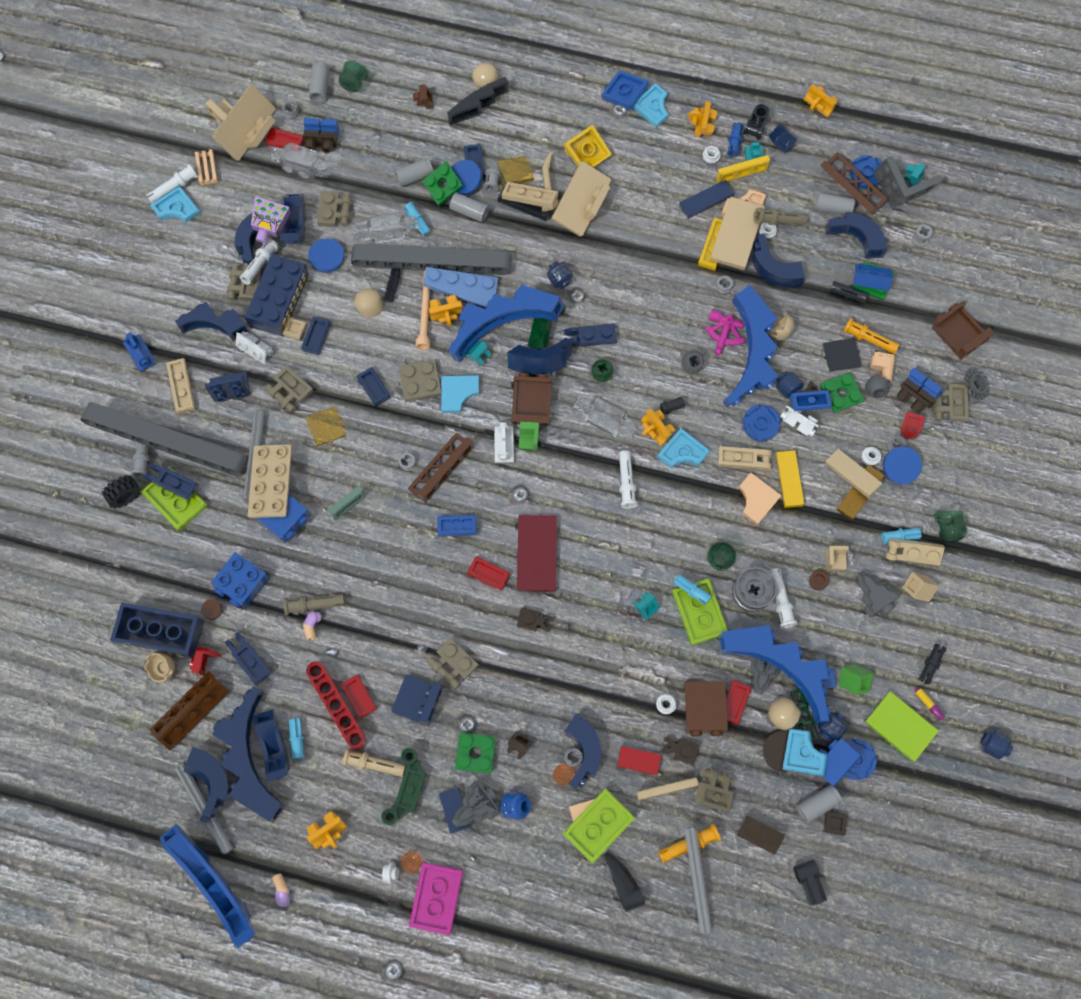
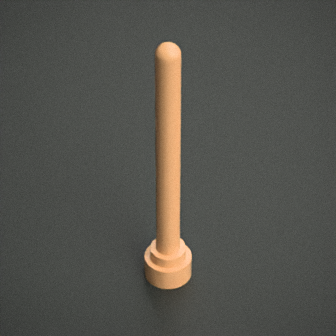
(423, 340)

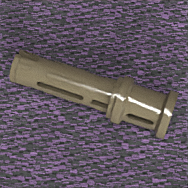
(773, 216)
(304, 604)

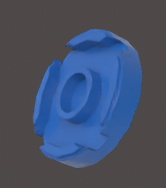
(866, 166)
(469, 175)
(326, 255)
(761, 423)
(902, 465)
(866, 764)

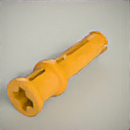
(863, 332)
(704, 837)

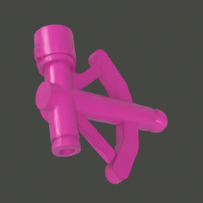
(727, 323)

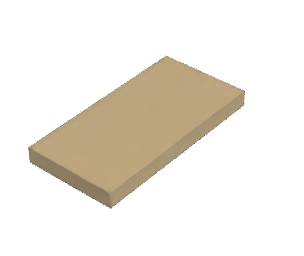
(736, 234)

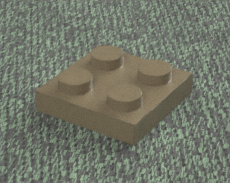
(420, 380)

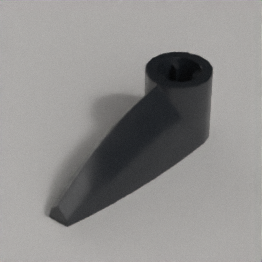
(626, 886)

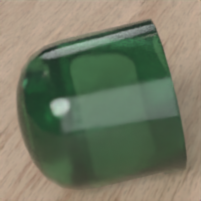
(352, 75)
(956, 524)
(721, 556)

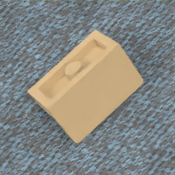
(220, 110)

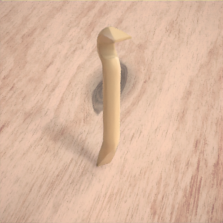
(546, 178)

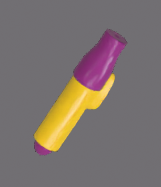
(931, 706)

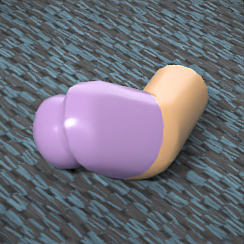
(309, 623)
(282, 891)

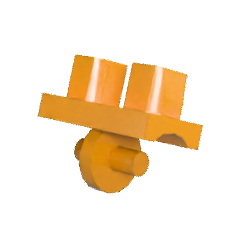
(820, 100)
(700, 118)
(445, 312)
(655, 428)
(328, 833)

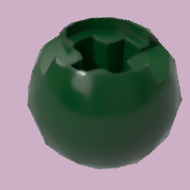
(597, 367)

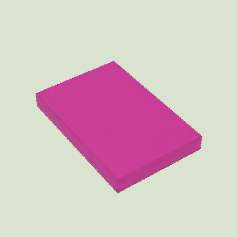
(436, 898)

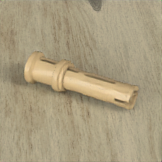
(365, 761)

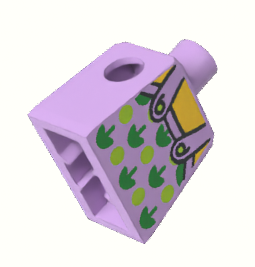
(268, 218)

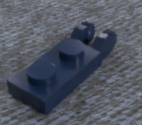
(592, 335)
(173, 482)
(249, 660)

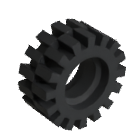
(121, 491)

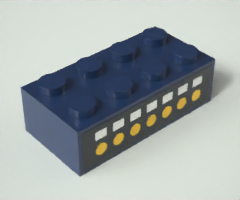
(277, 294)
(157, 630)

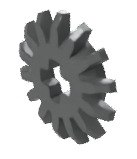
(971, 377)

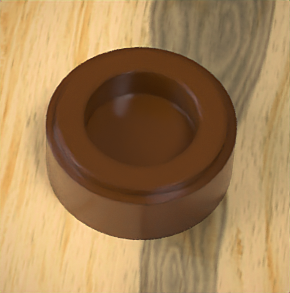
(818, 580)
(211, 609)

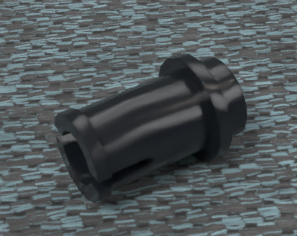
(672, 405)

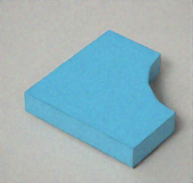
(652, 105)
(175, 205)
(456, 391)
(683, 449)
(802, 755)

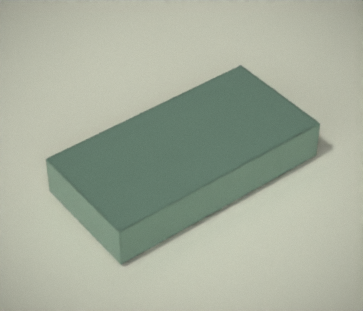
(346, 503)

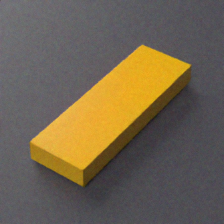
(743, 169)
(709, 245)
(789, 479)

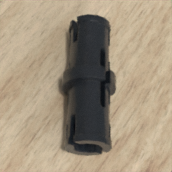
(861, 295)
(932, 664)

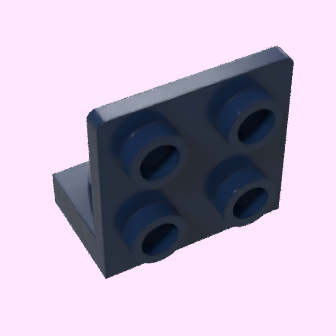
(228, 387)
(417, 700)

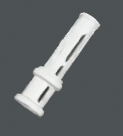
(179, 179)
(262, 256)
(627, 488)
(783, 606)

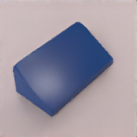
(872, 277)
(810, 400)

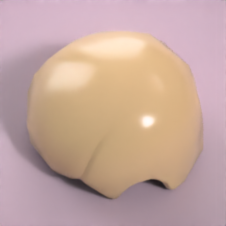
(484, 74)
(368, 302)
(783, 328)
(160, 666)
(784, 713)

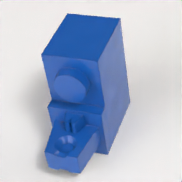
(840, 760)

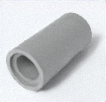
(318, 82)
(413, 172)
(834, 203)
(469, 207)
(819, 804)

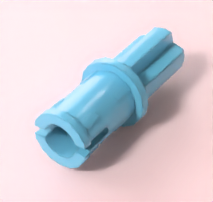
(411, 210)
(908, 534)
(692, 589)
(296, 739)

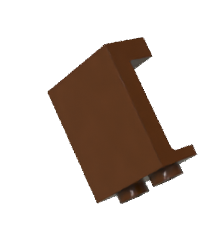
(960, 330)
(531, 398)
(705, 708)

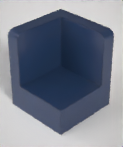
(782, 138)

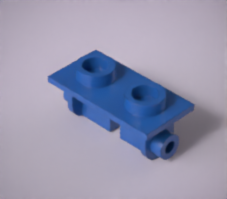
(139, 351)

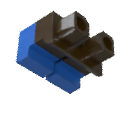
(320, 133)
(922, 389)

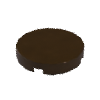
(774, 750)

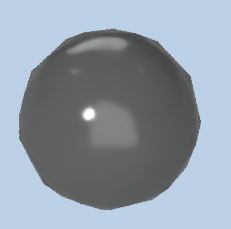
(692, 361)
(877, 386)

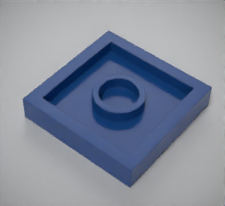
(625, 90)

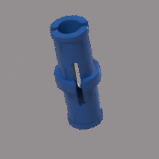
(735, 139)

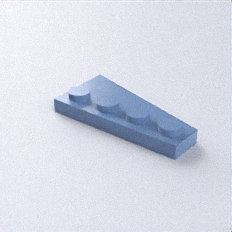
(466, 286)

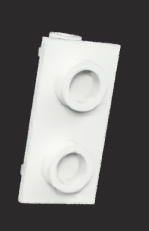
(247, 343)
(806, 424)
(504, 444)

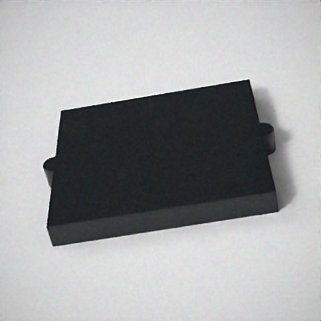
(841, 354)

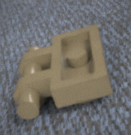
(328, 209)
(245, 291)
(293, 384)
(956, 406)
(457, 659)
(715, 797)

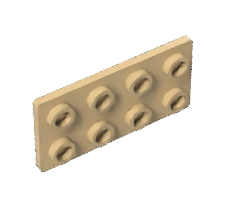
(245, 123)
(582, 199)
(270, 481)

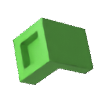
(529, 435)
(855, 679)

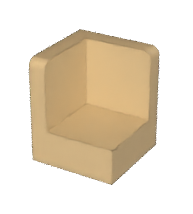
(836, 558)
(920, 586)

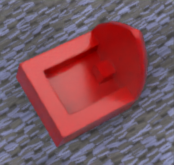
(912, 426)
(199, 662)

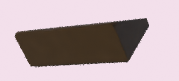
(760, 835)

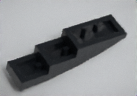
(472, 104)

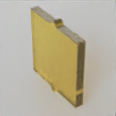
(515, 170)
(325, 426)

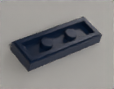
(706, 199)

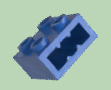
(286, 527)
(239, 581)

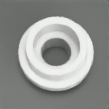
(711, 150)
(765, 226)
(868, 460)
(666, 697)
(390, 873)

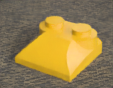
(587, 147)

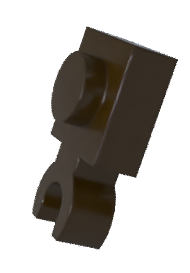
(531, 619)
(684, 750)

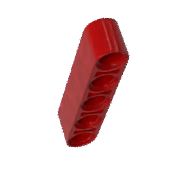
(328, 700)

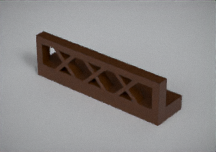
(849, 188)
(444, 470)
(190, 711)

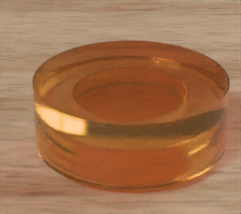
(562, 775)
(411, 862)

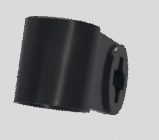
(756, 124)

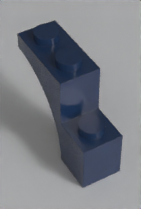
(204, 317)

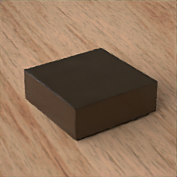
(835, 823)

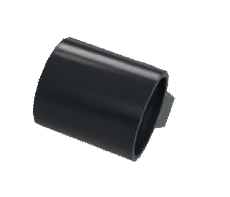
(808, 876)

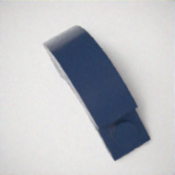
(295, 225)
(863, 229)
(245, 239)
(774, 271)
(539, 361)
(587, 738)
(272, 745)
(213, 775)

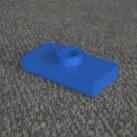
(456, 525)

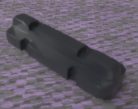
(392, 285)

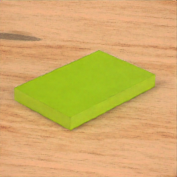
(172, 507)
(700, 621)
(901, 726)
(598, 826)

